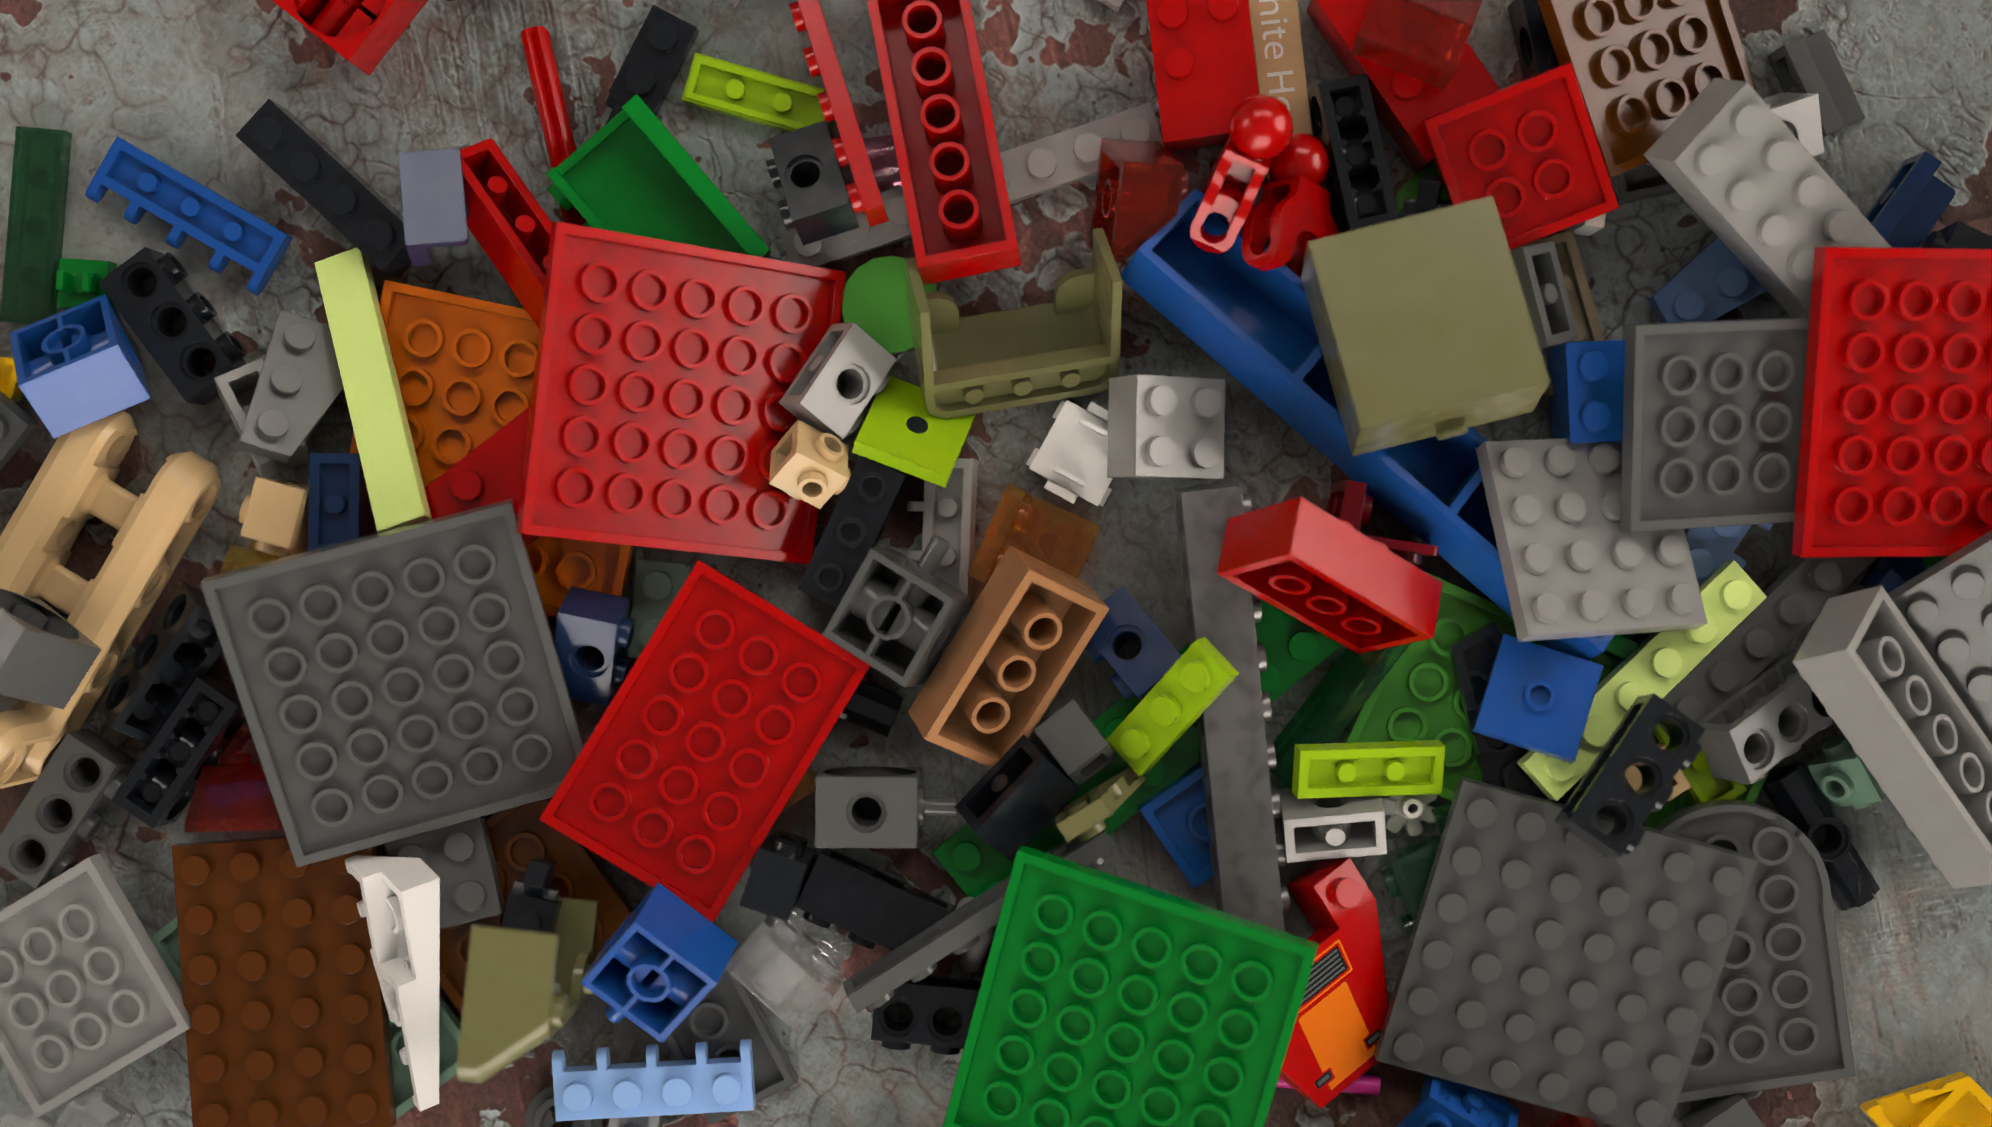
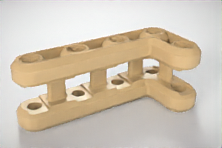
(111, 608)

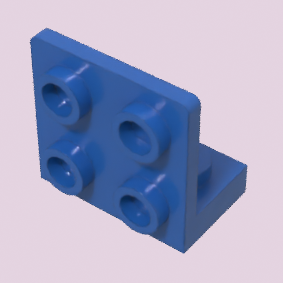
(1459, 1105)

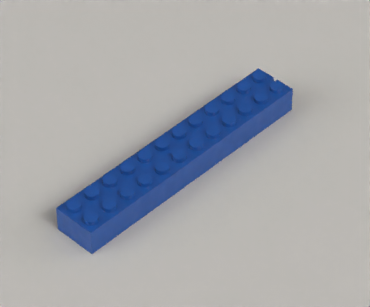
(1267, 340)

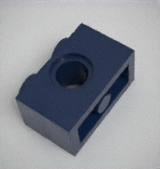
(591, 621)
(1126, 622)

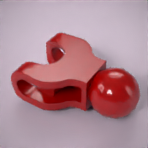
(1257, 132)
(1290, 207)

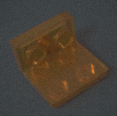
(1037, 530)

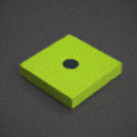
(910, 438)

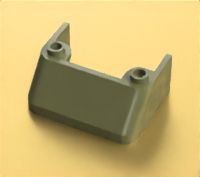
(1019, 352)
(522, 988)

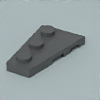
(293, 388)

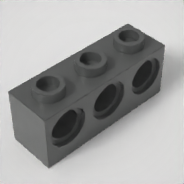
(1762, 724)
(40, 812)

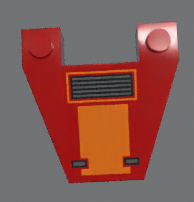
(1346, 985)

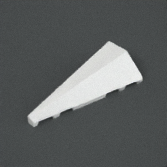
(404, 934)

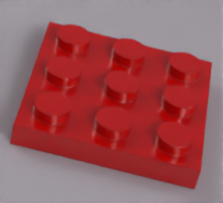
(1529, 152)

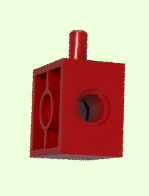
(356, 28)

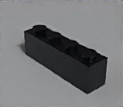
(328, 185)

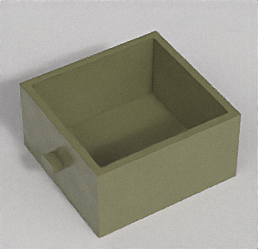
(1423, 326)

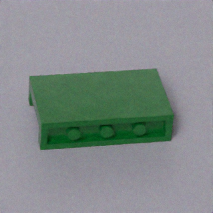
(646, 185)

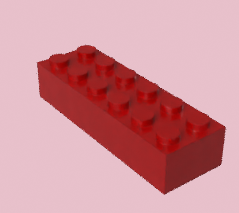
(944, 138)

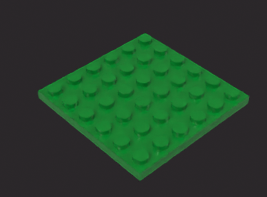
(1125, 1008)

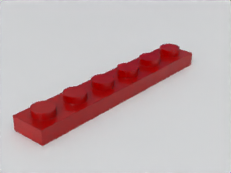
(838, 106)

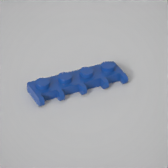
(191, 211)

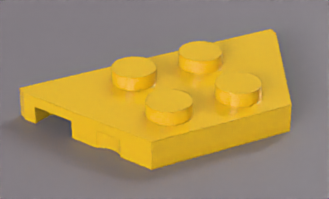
(1937, 1103)

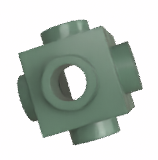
(1844, 776)

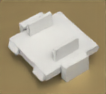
(1075, 454)

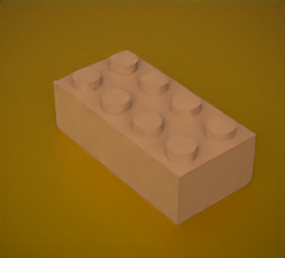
(1007, 658)

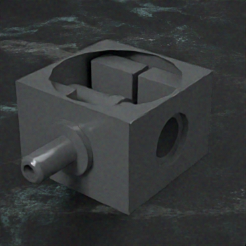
(899, 613)
(40, 652)
(898, 792)

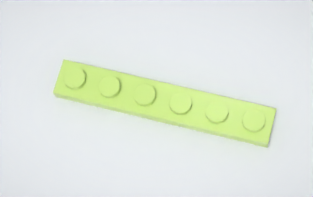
(1652, 668)

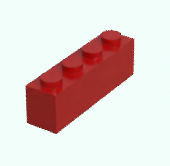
(507, 222)

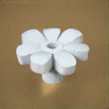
(1397, 808)

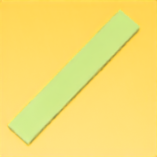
(372, 391)

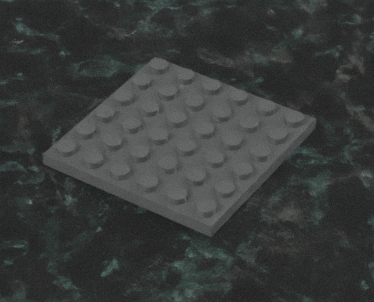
(398, 680)
(1561, 965)

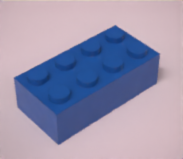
(1587, 391)

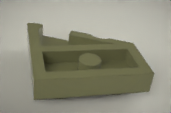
(1086, 814)

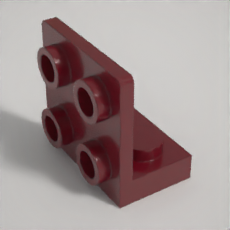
(1349, 503)

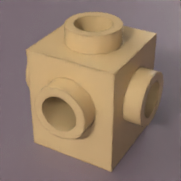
(809, 464)

